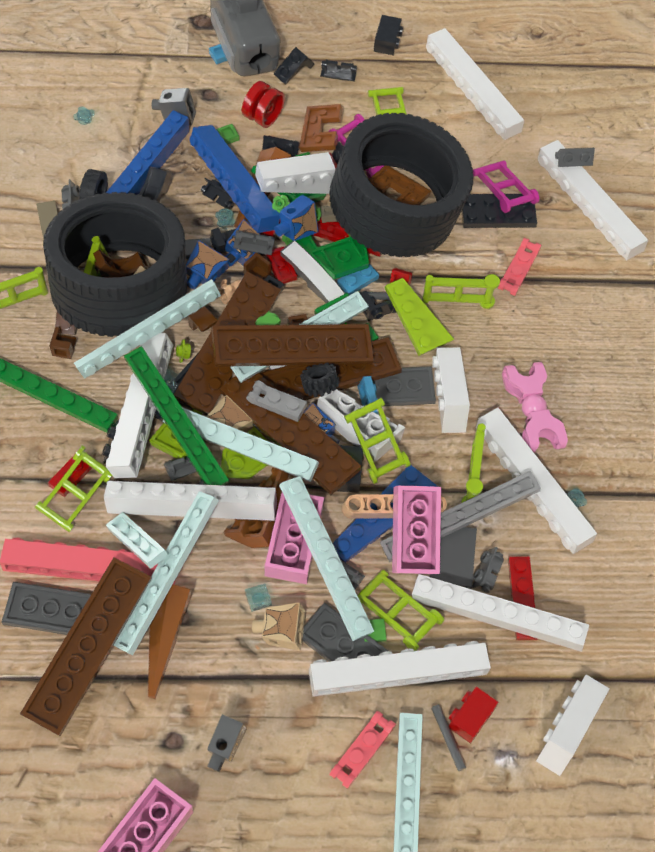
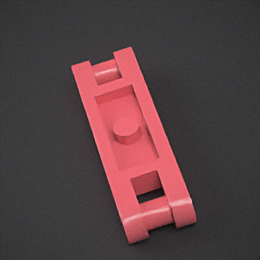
(519, 267)
(362, 749)

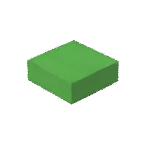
(228, 133)
(379, 633)

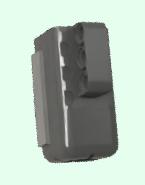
(246, 35)

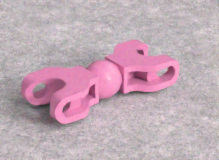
(539, 420)

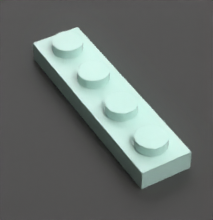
(136, 540)

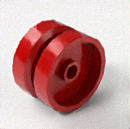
(263, 104)

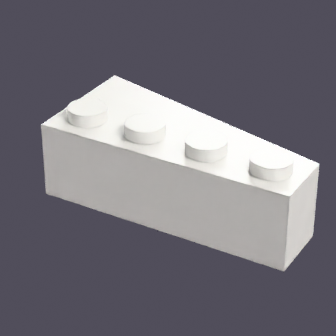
(296, 174)
(451, 390)
(339, 404)
(572, 724)

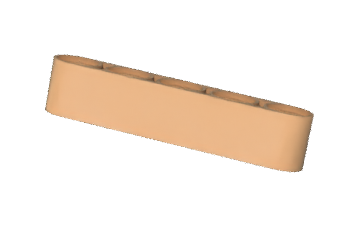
(365, 511)

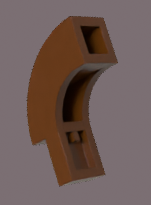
(119, 267)

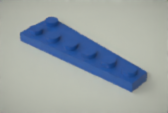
(368, 530)

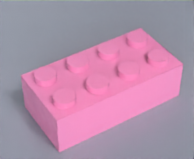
(416, 529)
(288, 551)
(150, 822)

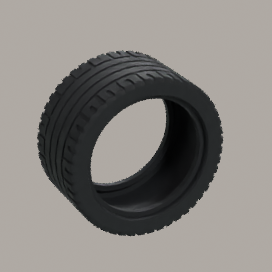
(414, 147)
(122, 224)

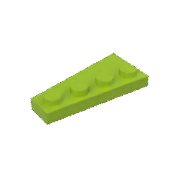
(419, 322)

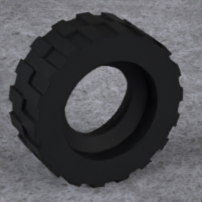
(93, 183)

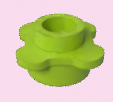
(183, 351)

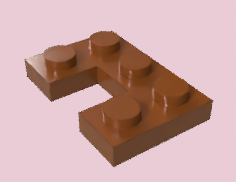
(312, 136)
(411, 191)

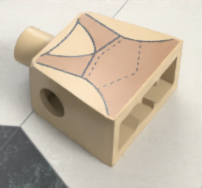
(231, 415)
(282, 626)

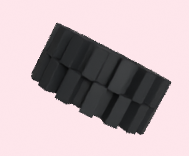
(320, 379)

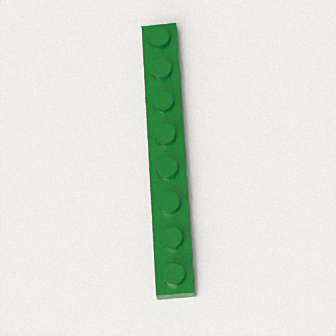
(56, 396)
(175, 418)

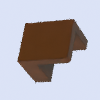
(258, 266)
(201, 319)
(62, 345)

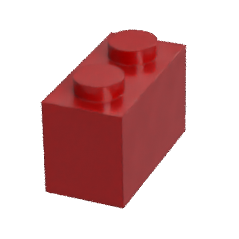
(473, 714)

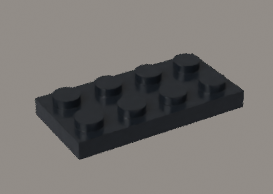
(485, 212)

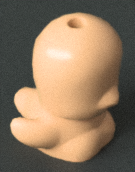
(227, 290)

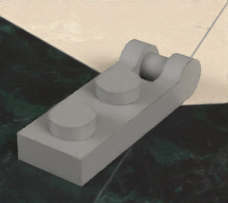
(277, 401)

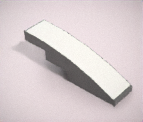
(312, 272)

